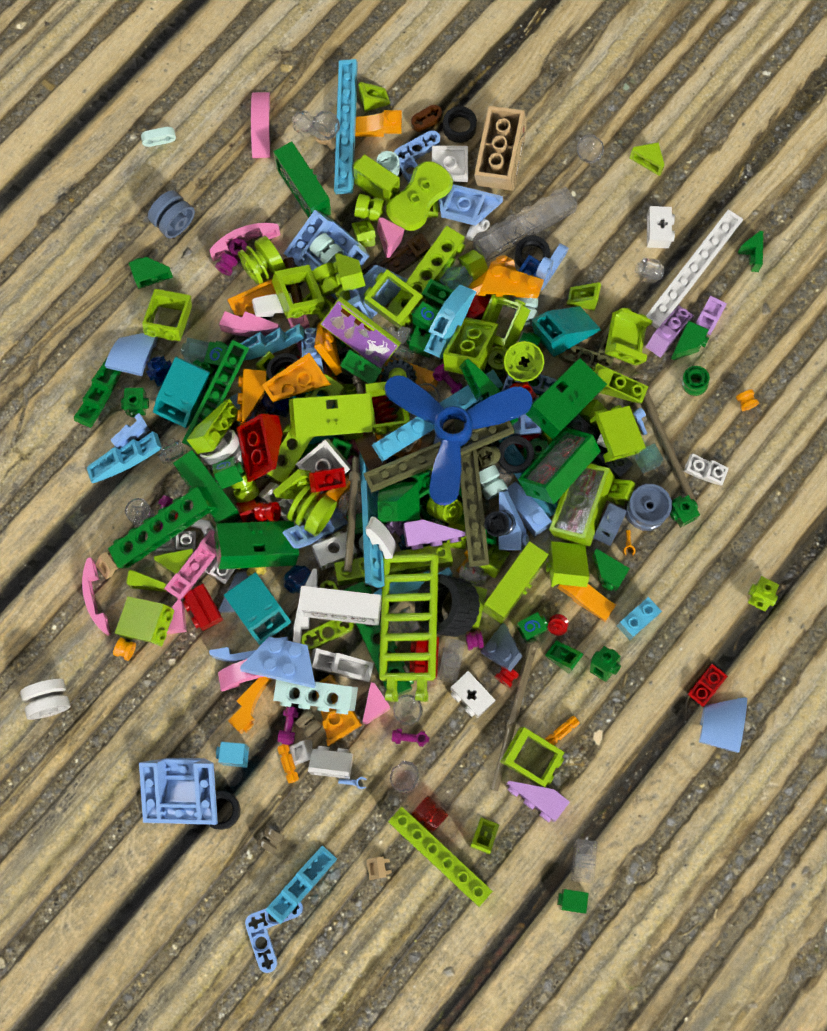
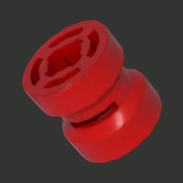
(268, 511)

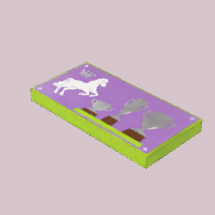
(360, 333)

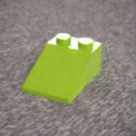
(470, 341)

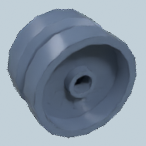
(171, 214)
(648, 496)

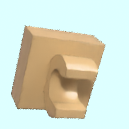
(106, 565)
(376, 868)

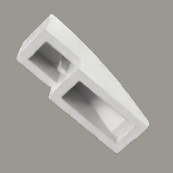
(341, 665)

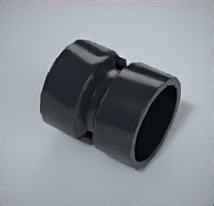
(500, 523)

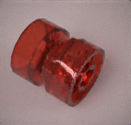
(429, 814)

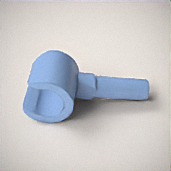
(638, 415)
(352, 782)

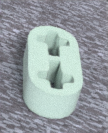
(158, 136)

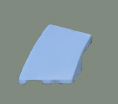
(131, 353)
(724, 724)

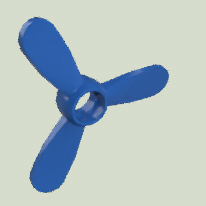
(489, 412)

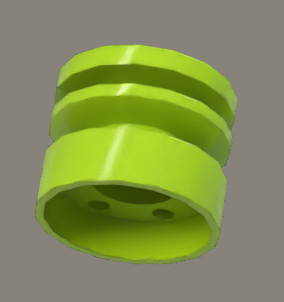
(259, 261)
(513, 357)
(315, 512)

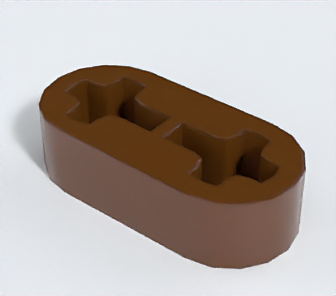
(426, 118)

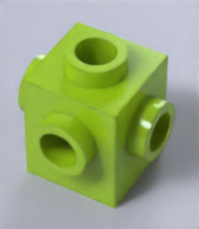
(760, 596)

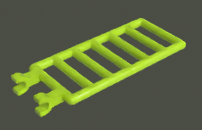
(421, 678)

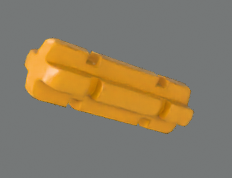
(563, 730)
(288, 763)

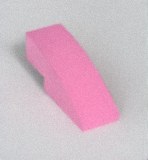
(247, 325)

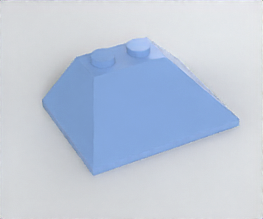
(315, 226)
(178, 791)

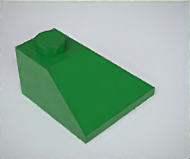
(399, 502)

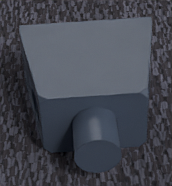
(609, 523)

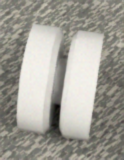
(228, 447)
(45, 699)

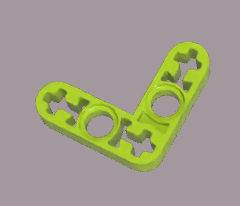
(335, 625)

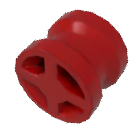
(506, 677)

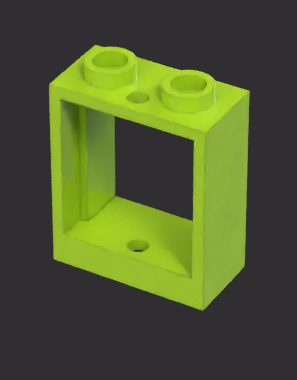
(375, 179)
(294, 276)
(163, 299)
(492, 312)
(404, 315)
(378, 389)
(515, 747)

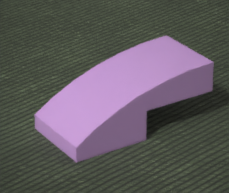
(711, 314)

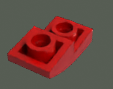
(707, 685)

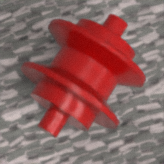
(558, 624)

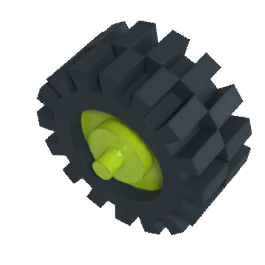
(398, 368)

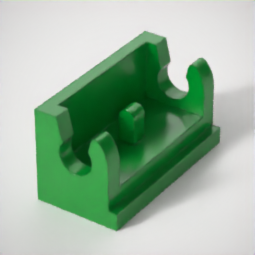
(361, 367)

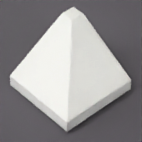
(301, 751)

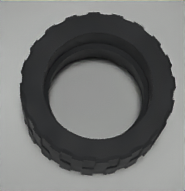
(464, 606)

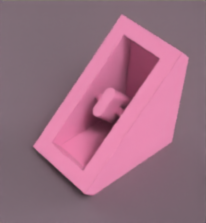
(389, 235)
(178, 622)
(375, 704)

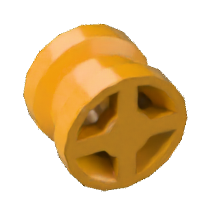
(747, 400)
(124, 649)

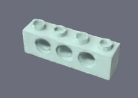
(346, 696)

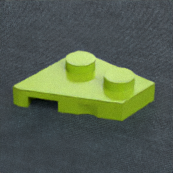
(293, 485)

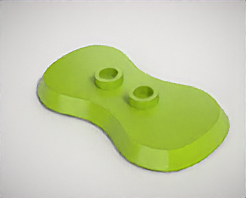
(412, 205)

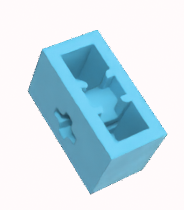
(639, 618)
(232, 754)

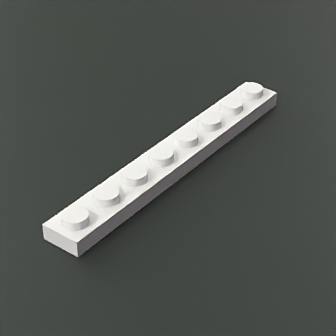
(694, 268)

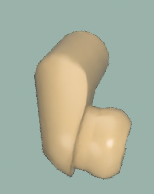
(331, 143)

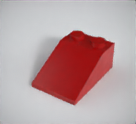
(260, 444)

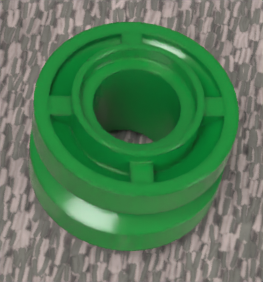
(691, 387)

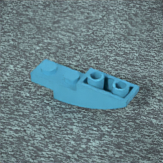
(447, 319)

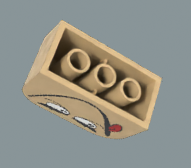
(501, 148)

